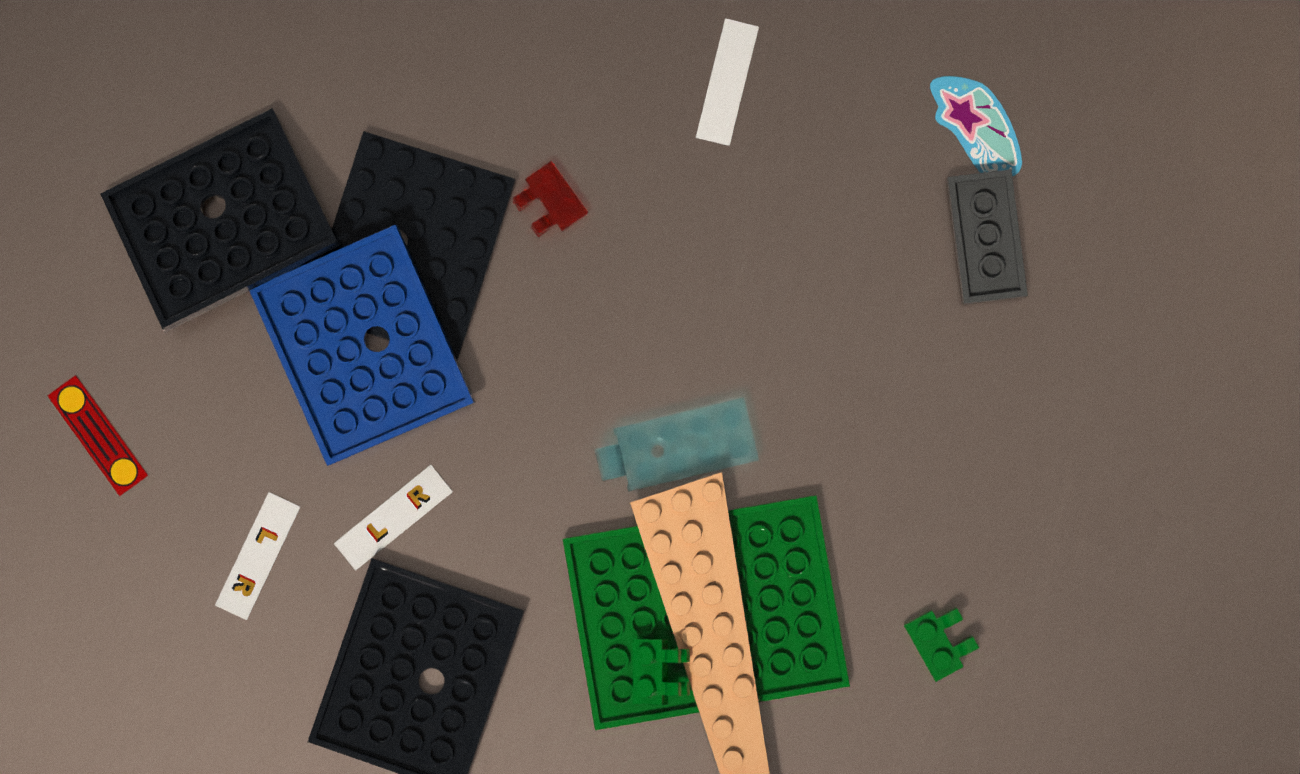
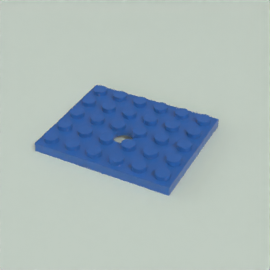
(319, 332)

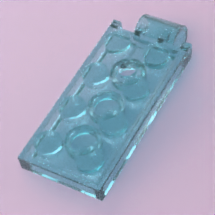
(691, 441)

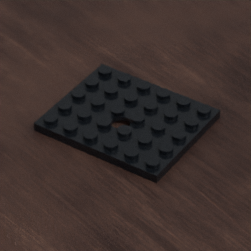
(444, 210)
(201, 261)
(374, 691)

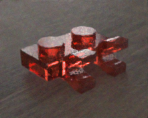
(555, 196)

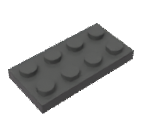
(987, 236)

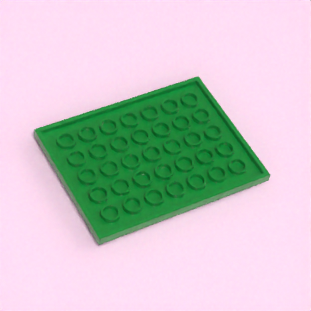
(784, 601)

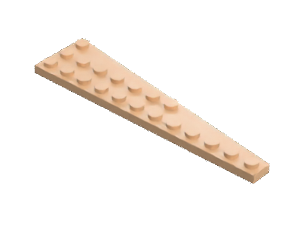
(699, 584)

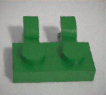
(934, 646)
(651, 671)

